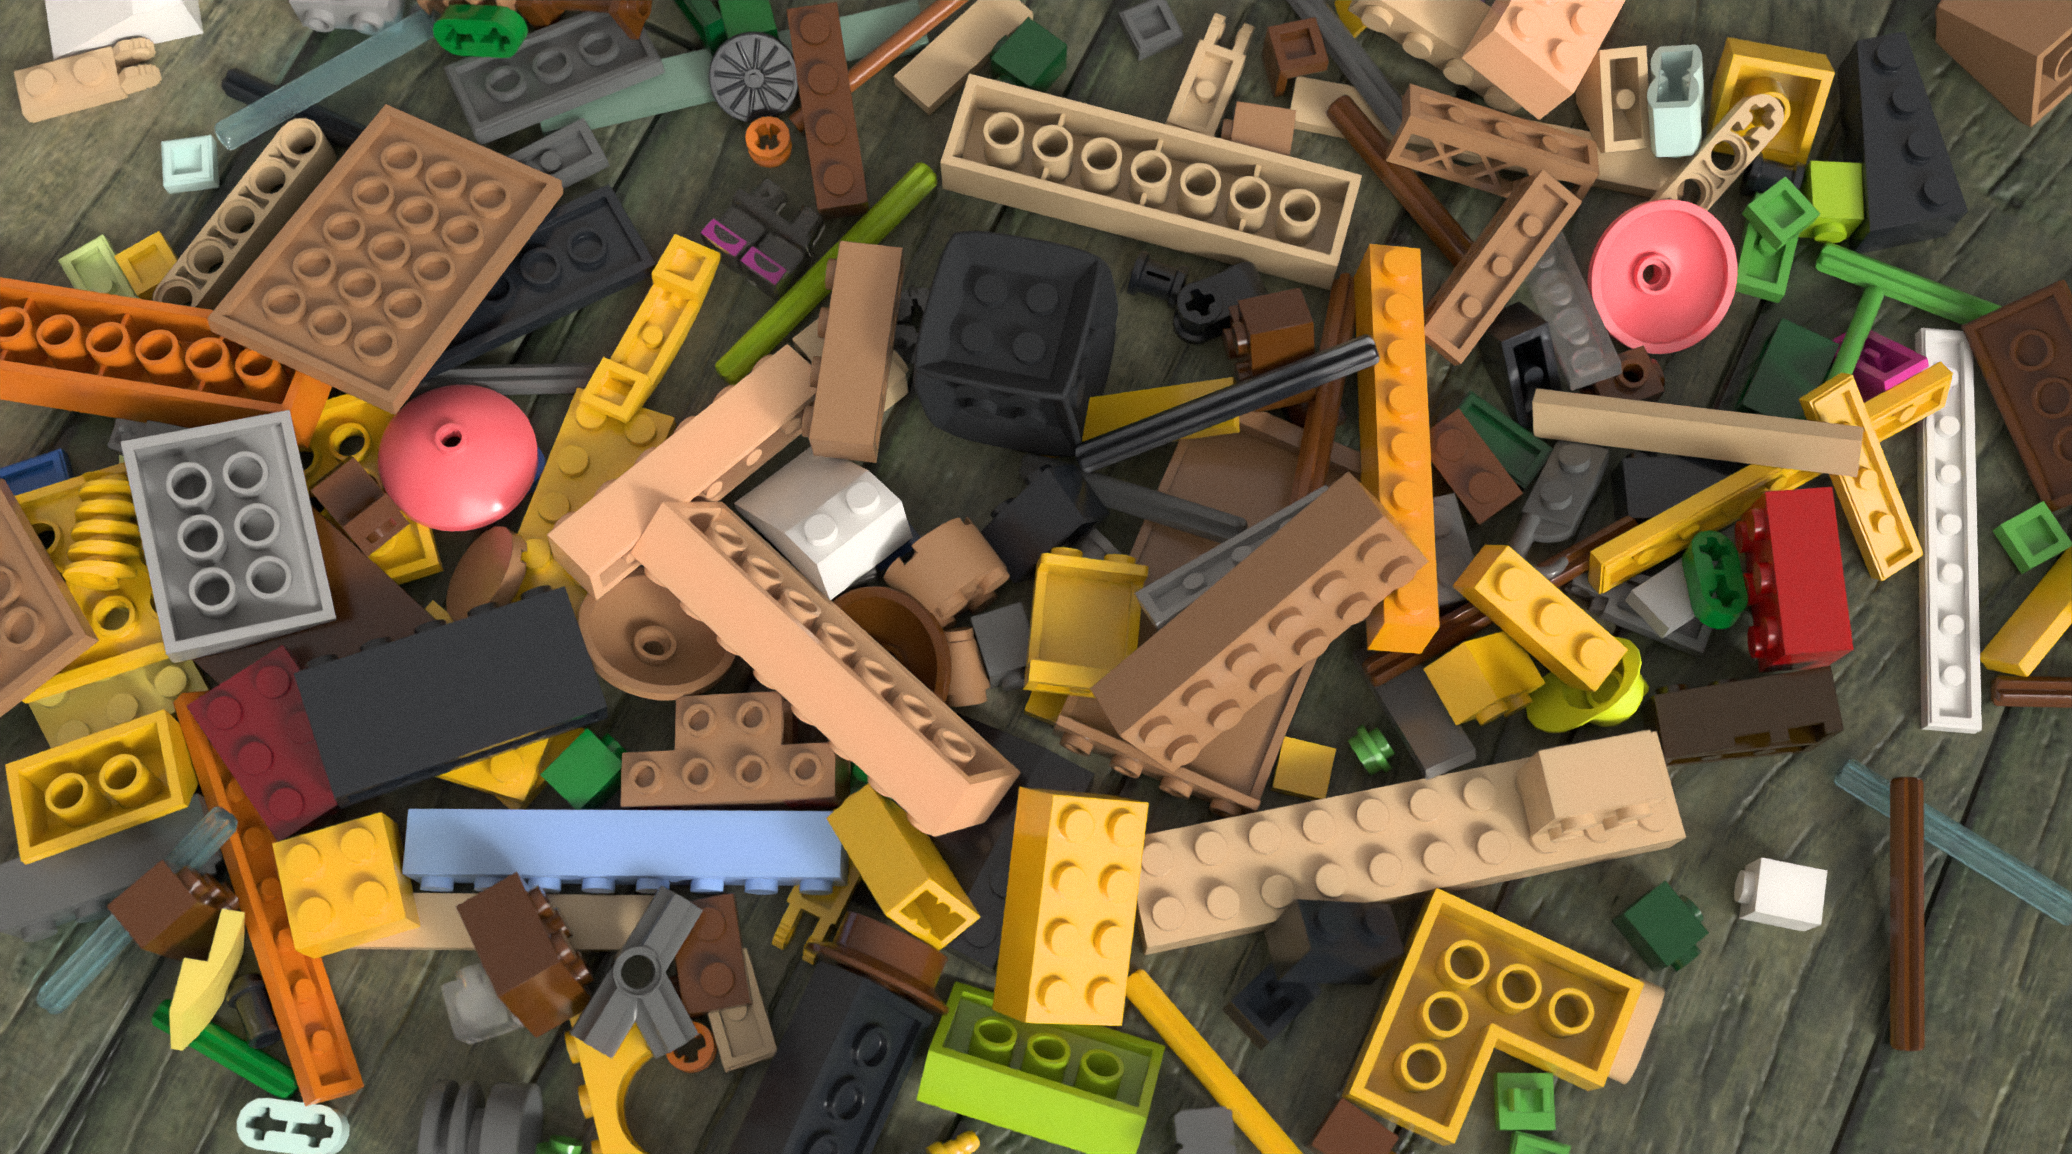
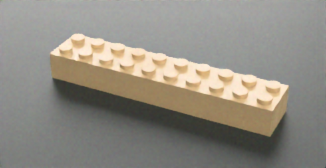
(1365, 849)

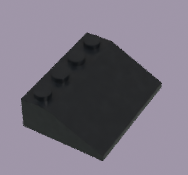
(982, 852)

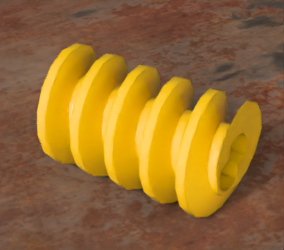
(102, 533)

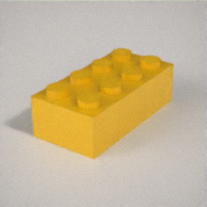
(1070, 907)

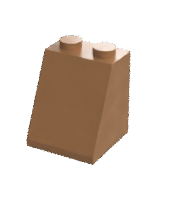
(2012, 50)

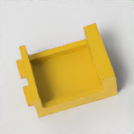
(1081, 620)

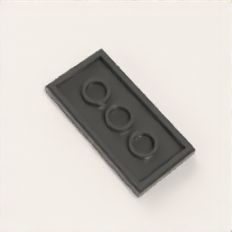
(551, 74)

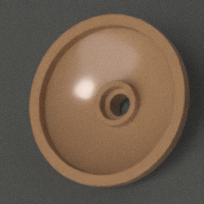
(647, 619)

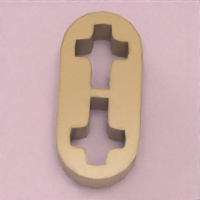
(1637, 1032)

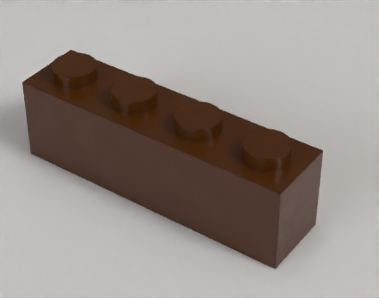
(828, 111)

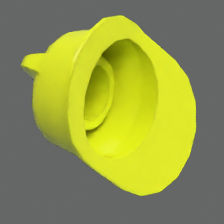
(1563, 708)

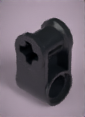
(1212, 299)

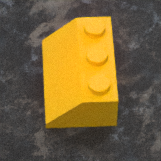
(100, 785)

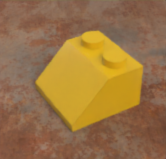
(1791, 76)

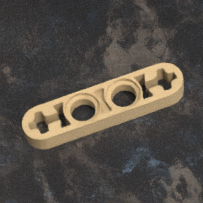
(1700, 167)

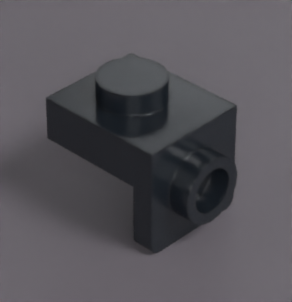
(1269, 1005)

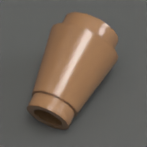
(968, 670)

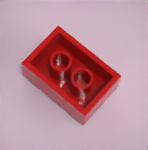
(1794, 580)

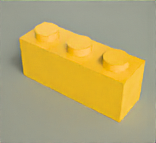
(1540, 617)

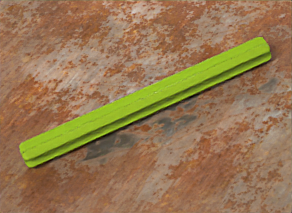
(811, 287)

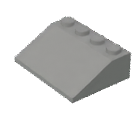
(228, 534)

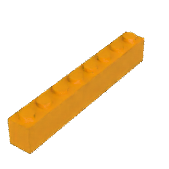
(1397, 435)

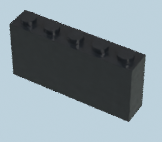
(450, 694)

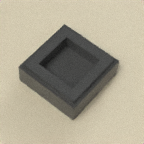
(1150, 28)

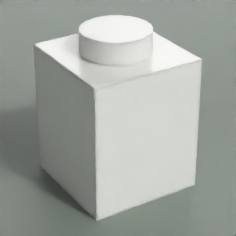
(1781, 894)

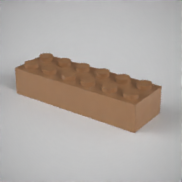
(1259, 624)

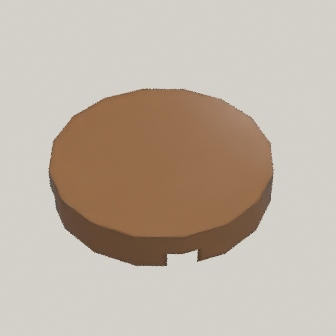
(487, 572)

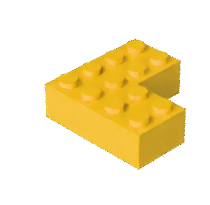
(1475, 988)

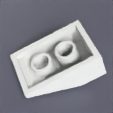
(97, 24)
(827, 519)

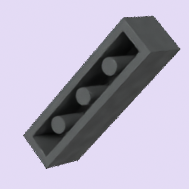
(90, 876)

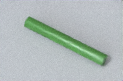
(1857, 331)

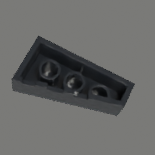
(1895, 136)

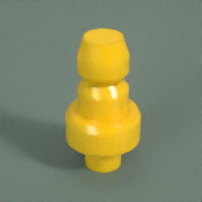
(963, 1144)

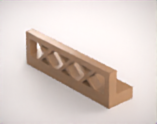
(1507, 139)
(1496, 265)

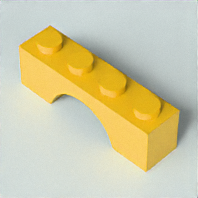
(607, 1087)

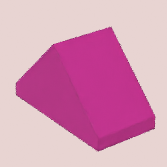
(1883, 365)

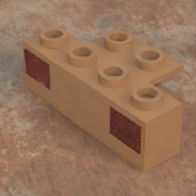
(735, 757)

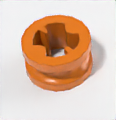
(768, 126)
(705, 1055)

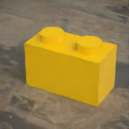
(1485, 679)

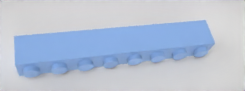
(625, 849)

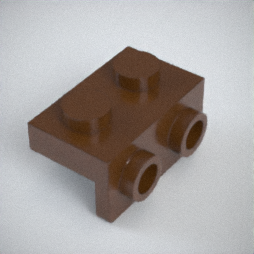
(713, 960)

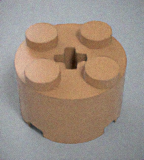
(950, 571)

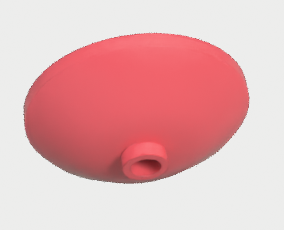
(1690, 279)
(463, 483)

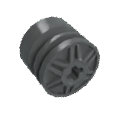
(462, 1124)

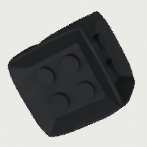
(1015, 341)

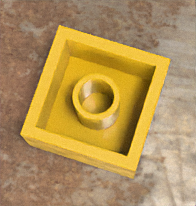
(345, 885)

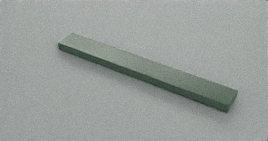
(687, 74)

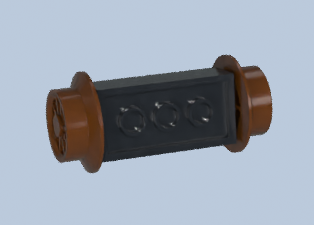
(846, 1044)

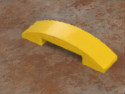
(656, 332)

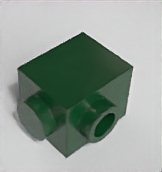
(1029, 57)
(1663, 928)

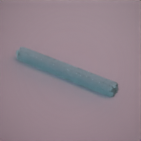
(324, 80)
(1964, 845)
(111, 936)

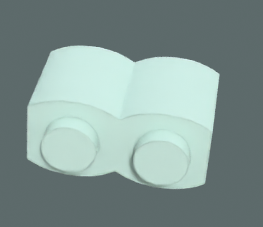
(1676, 101)

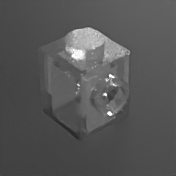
(475, 1008)

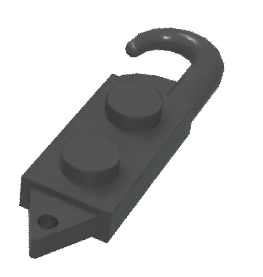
(1560, 499)

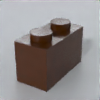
(1471, 467)

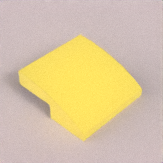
(205, 984)

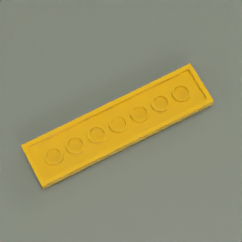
(584, 457)

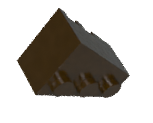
(1744, 717)

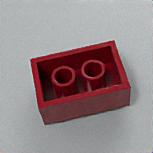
(269, 744)

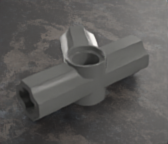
(654, 1005)

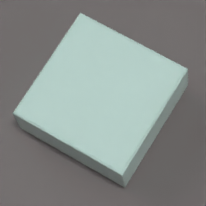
(190, 164)

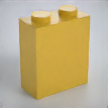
(902, 868)

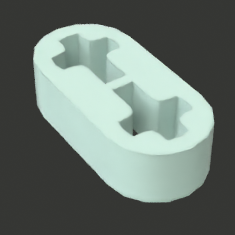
(294, 1114)

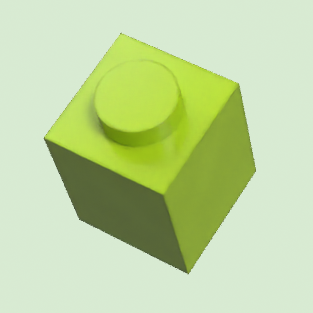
(1838, 197)

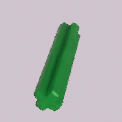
(236, 1056)

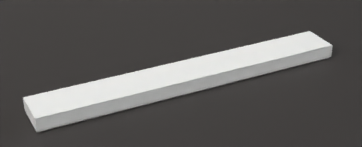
(1949, 544)

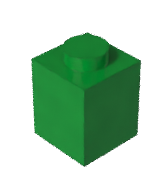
(587, 771)

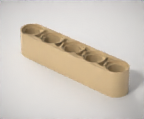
(248, 204)

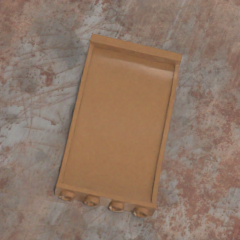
(1249, 478)

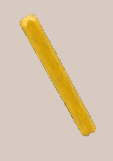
(1207, 1065)

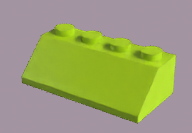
(1043, 1080)

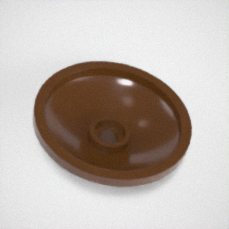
(904, 631)

